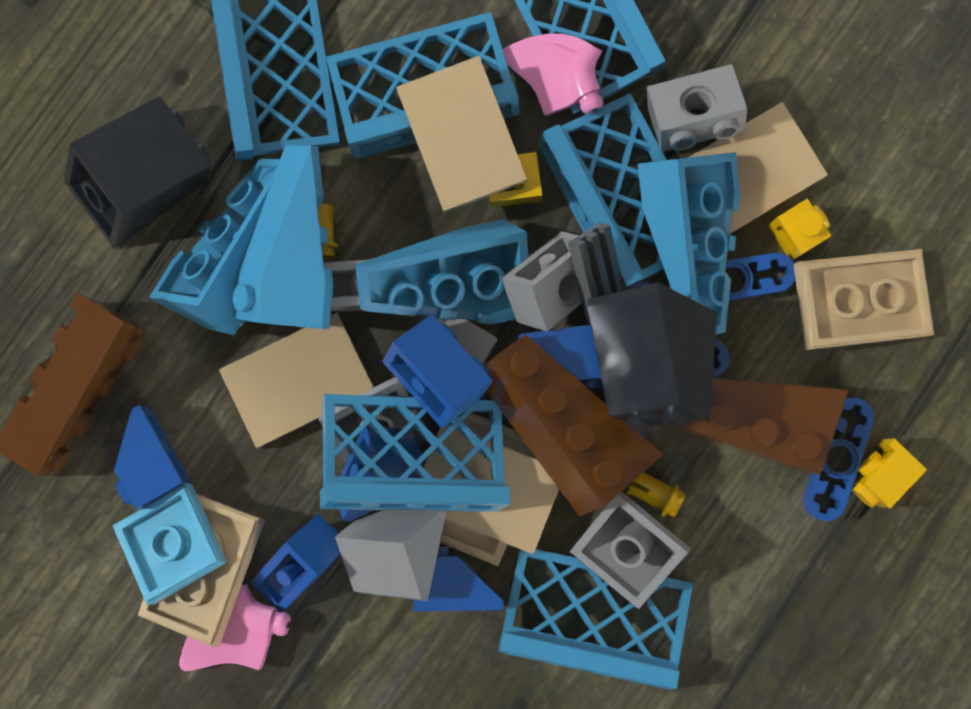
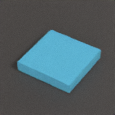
(169, 544)

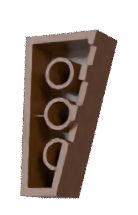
(69, 386)
(773, 421)
(567, 426)

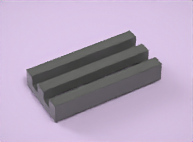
(604, 264)

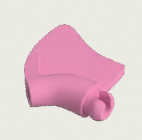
(558, 71)
(244, 639)

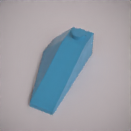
(690, 221)
(283, 265)
(447, 275)
(204, 279)

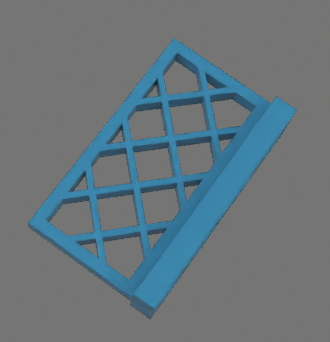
(627, 22)
(238, 83)
(393, 130)
(580, 189)
(411, 493)
(588, 656)

